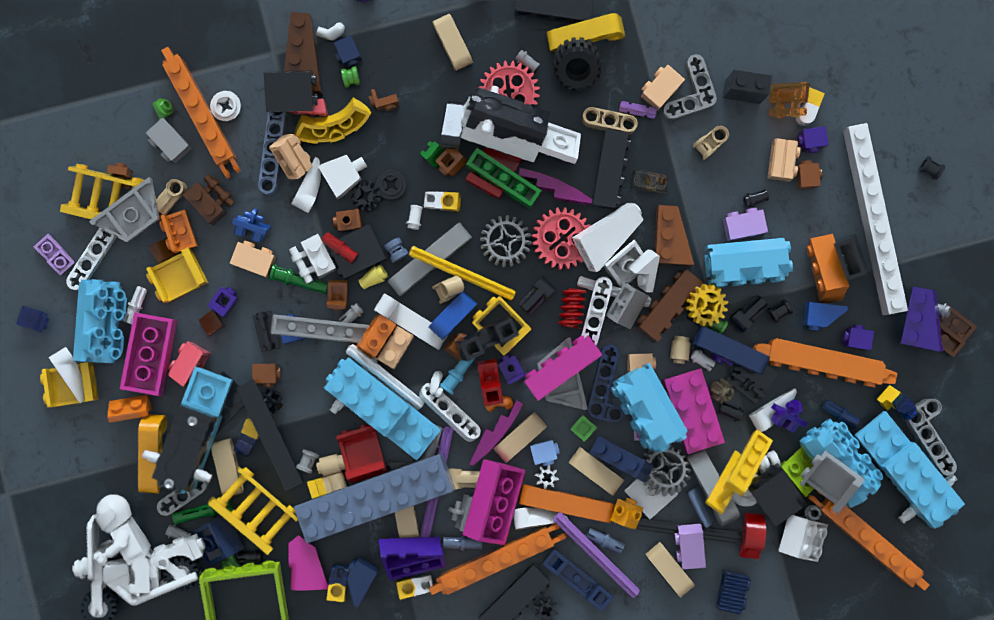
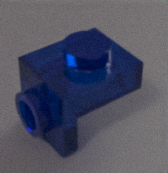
(32, 319)

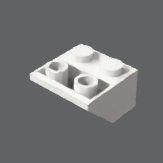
(803, 538)

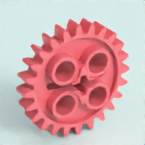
(526, 89)
(551, 225)

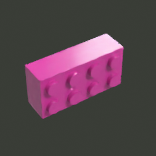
(148, 354)
(562, 368)
(695, 408)
(494, 502)

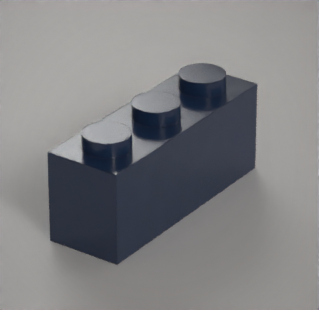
(621, 459)

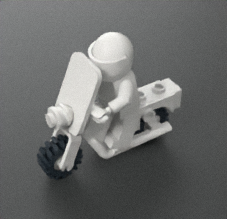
(139, 571)

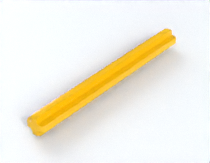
(462, 273)

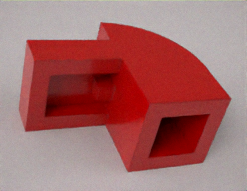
(490, 382)
(753, 535)

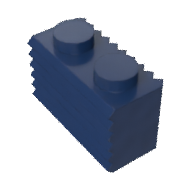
(733, 591)

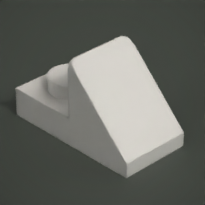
(646, 267)

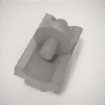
(461, 511)

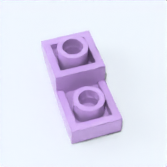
(54, 254)

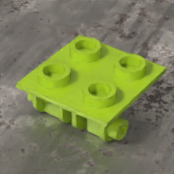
(794, 469)

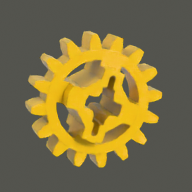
(714, 306)

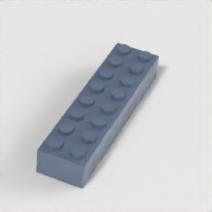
(374, 498)

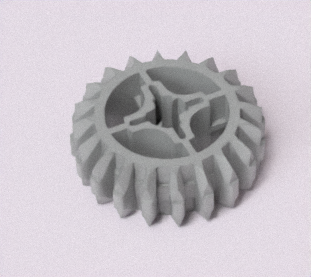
(501, 225)
(680, 465)

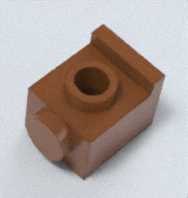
(447, 158)
(354, 224)

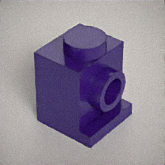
(217, 301)
(511, 376)

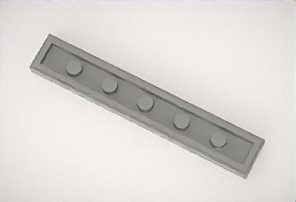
(317, 329)

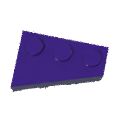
(922, 321)
(411, 556)

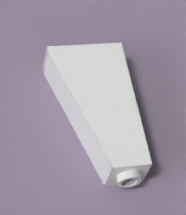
(607, 235)

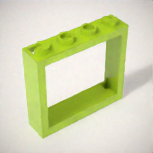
(236, 572)

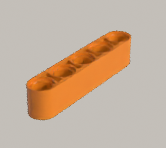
(566, 503)

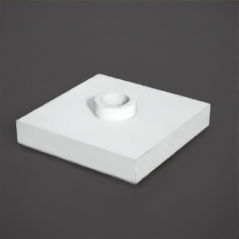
(647, 499)

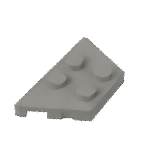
(130, 213)
(571, 391)

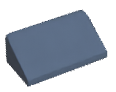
(702, 509)

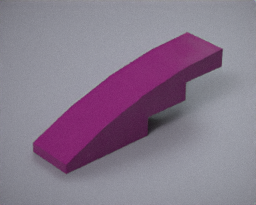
(561, 190)
(491, 438)

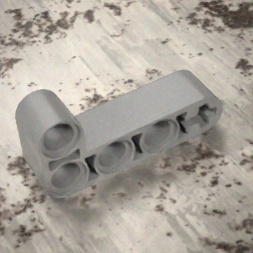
(932, 438)
(707, 478)

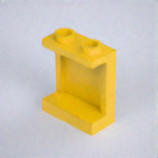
(176, 276)
(59, 394)

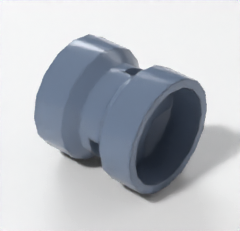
(394, 246)

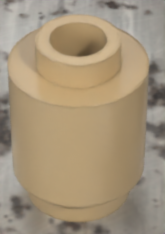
(680, 349)
(330, 465)

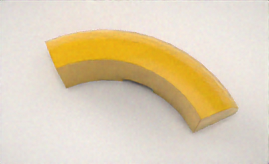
(332, 127)

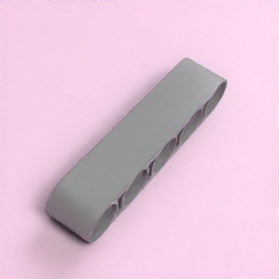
(417, 270)

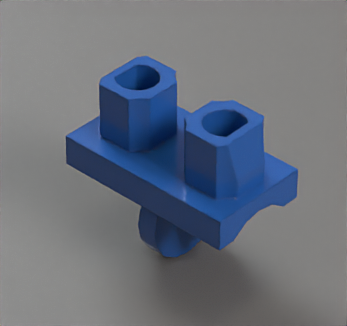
(252, 222)

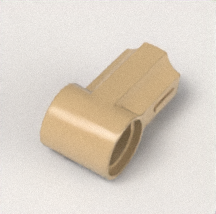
(168, 198)
(464, 478)

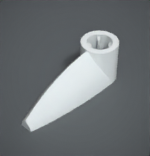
(309, 188)
(69, 371)
(762, 416)
(533, 517)

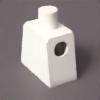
(342, 174)

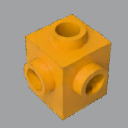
(627, 513)

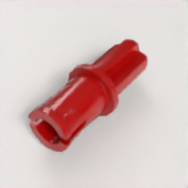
(339, 247)

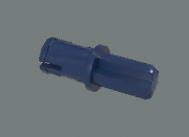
(840, 414)

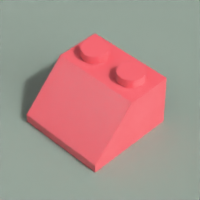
(190, 356)

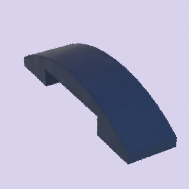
(578, 579)

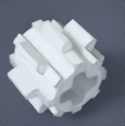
(548, 471)

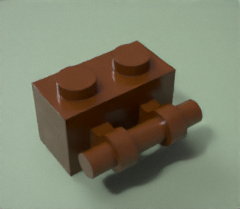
(205, 203)

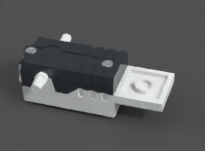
(515, 127)

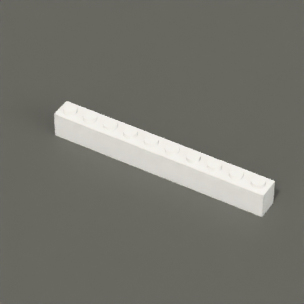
(875, 219)

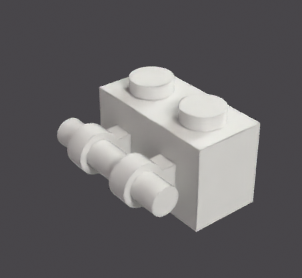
(317, 256)

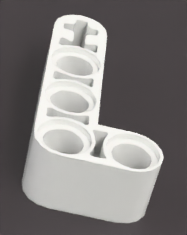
(408, 320)

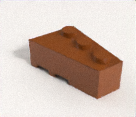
(670, 238)

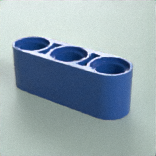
(452, 315)

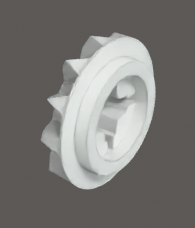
(223, 97)

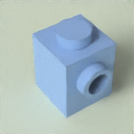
(544, 452)

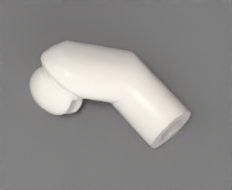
(332, 33)

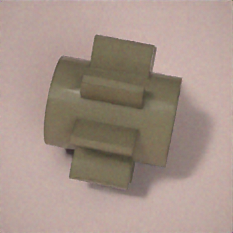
(721, 390)

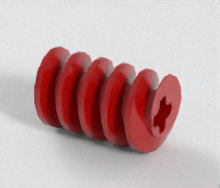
(572, 308)

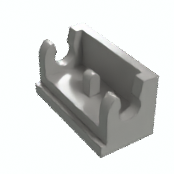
(627, 305)

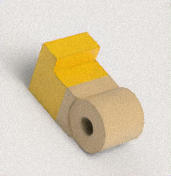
(326, 484)

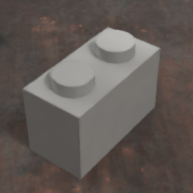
(168, 140)

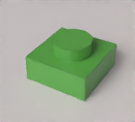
(583, 428)

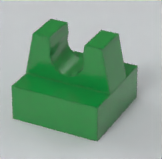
(432, 153)

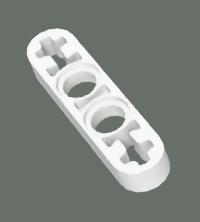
(89, 255)
(598, 313)
(447, 414)

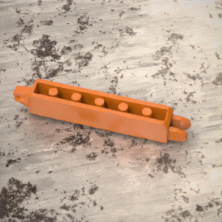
(199, 111)
(827, 361)
(873, 543)
(496, 560)

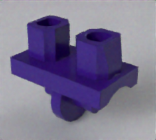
(790, 413)

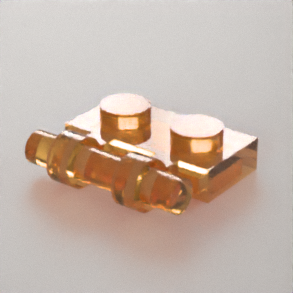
(789, 93)

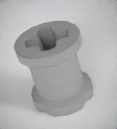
(307, 461)

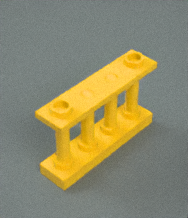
(73, 207)
(739, 471)
(250, 528)

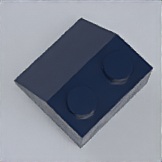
(219, 540)
(360, 578)

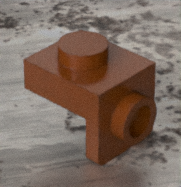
(388, 103)
(121, 171)
(337, 294)

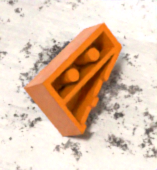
(827, 269)

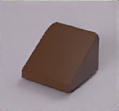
(160, 251)
(211, 322)

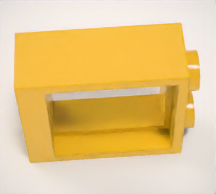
(492, 303)

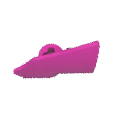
(305, 566)

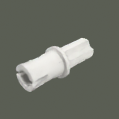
(135, 304)

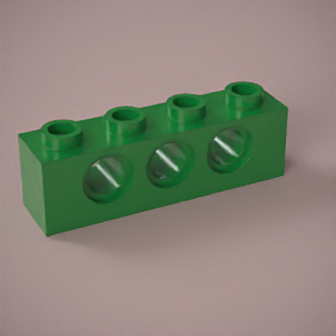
(503, 178)

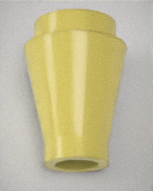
(374, 276)

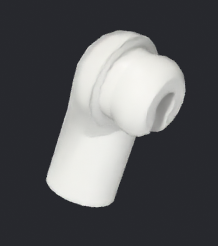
(434, 386)

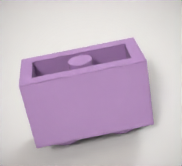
(744, 225)
(691, 546)

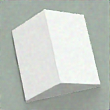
(618, 265)

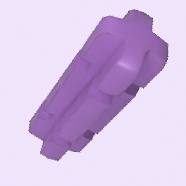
(637, 109)

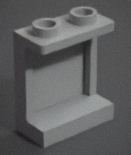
(832, 479)

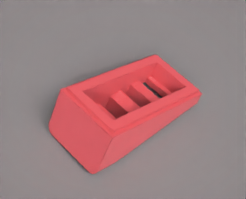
(319, 110)

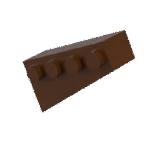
(301, 47)
(669, 305)

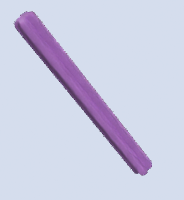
(432, 503)
(585, 544)

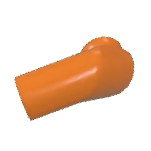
(507, 403)

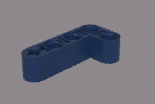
(730, 350)
(607, 383)

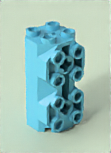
(748, 261)
(97, 321)
(650, 409)
(841, 444)

